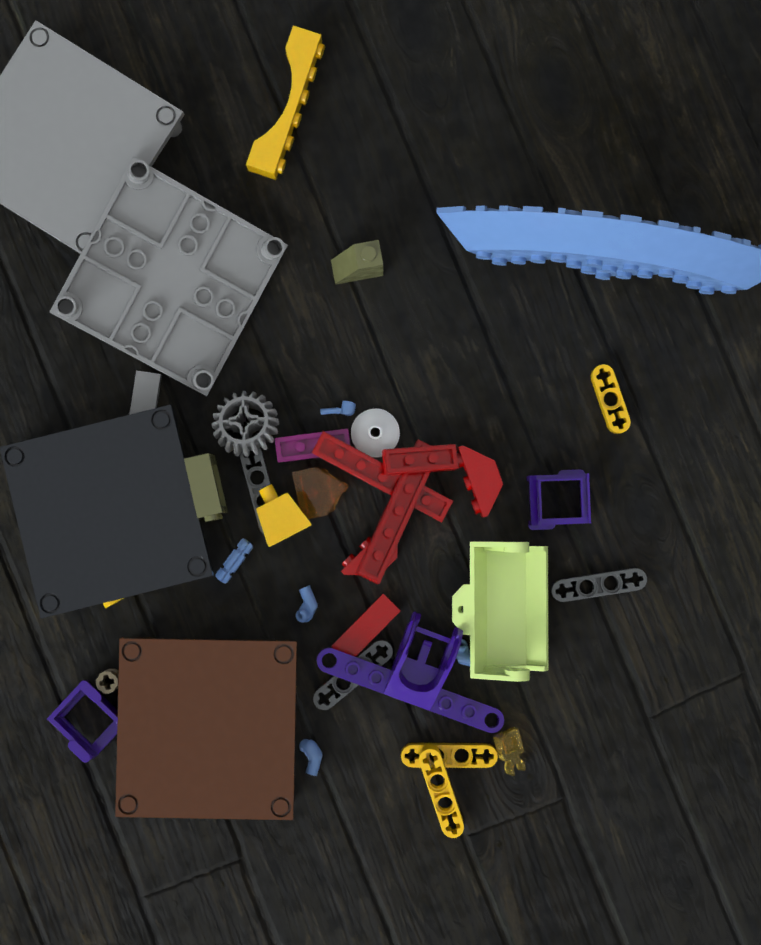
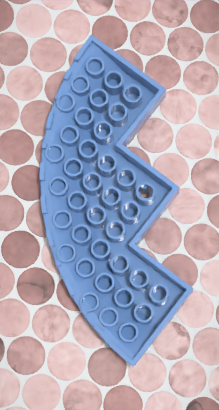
(607, 245)

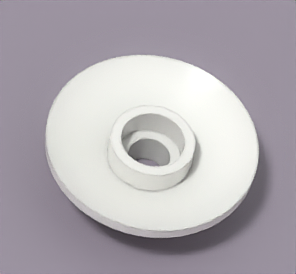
(365, 423)

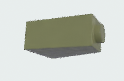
(358, 263)

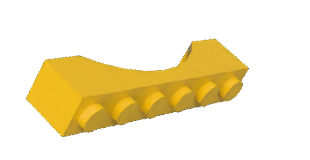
(269, 150)

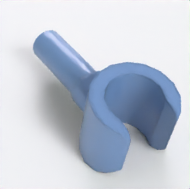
(347, 409)

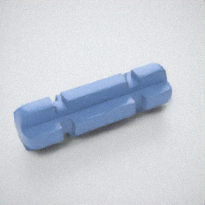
(234, 561)

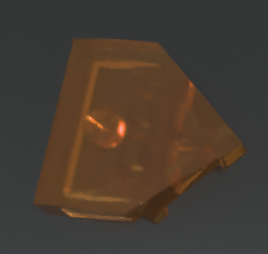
(317, 491)

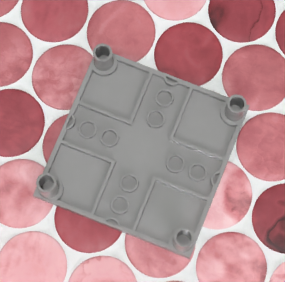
(72, 133)
(168, 277)

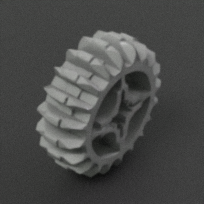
(225, 422)

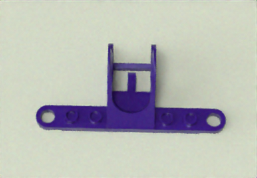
(414, 680)

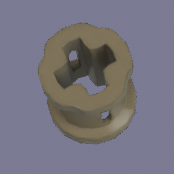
(105, 687)

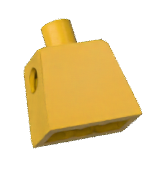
(280, 516)

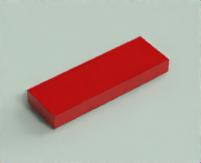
(420, 459)
(367, 626)

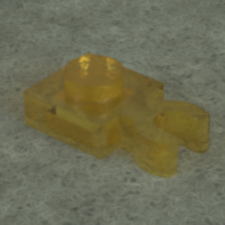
(508, 749)

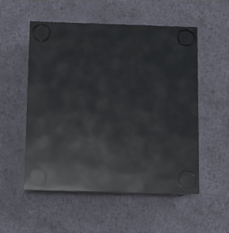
(106, 511)

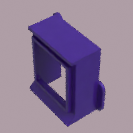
(536, 521)
(77, 742)

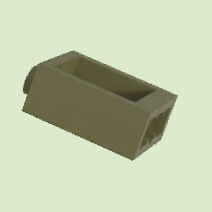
(206, 487)

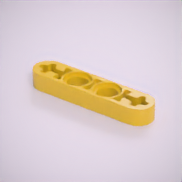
(449, 751)
(441, 791)

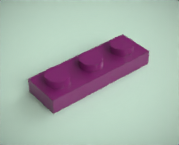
(300, 446)

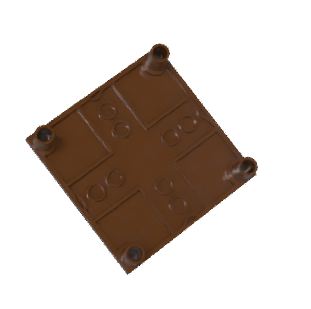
(206, 728)

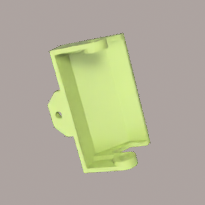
(505, 610)

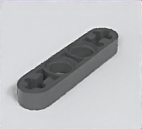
(253, 488)
(598, 584)
(343, 692)

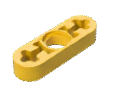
(597, 384)

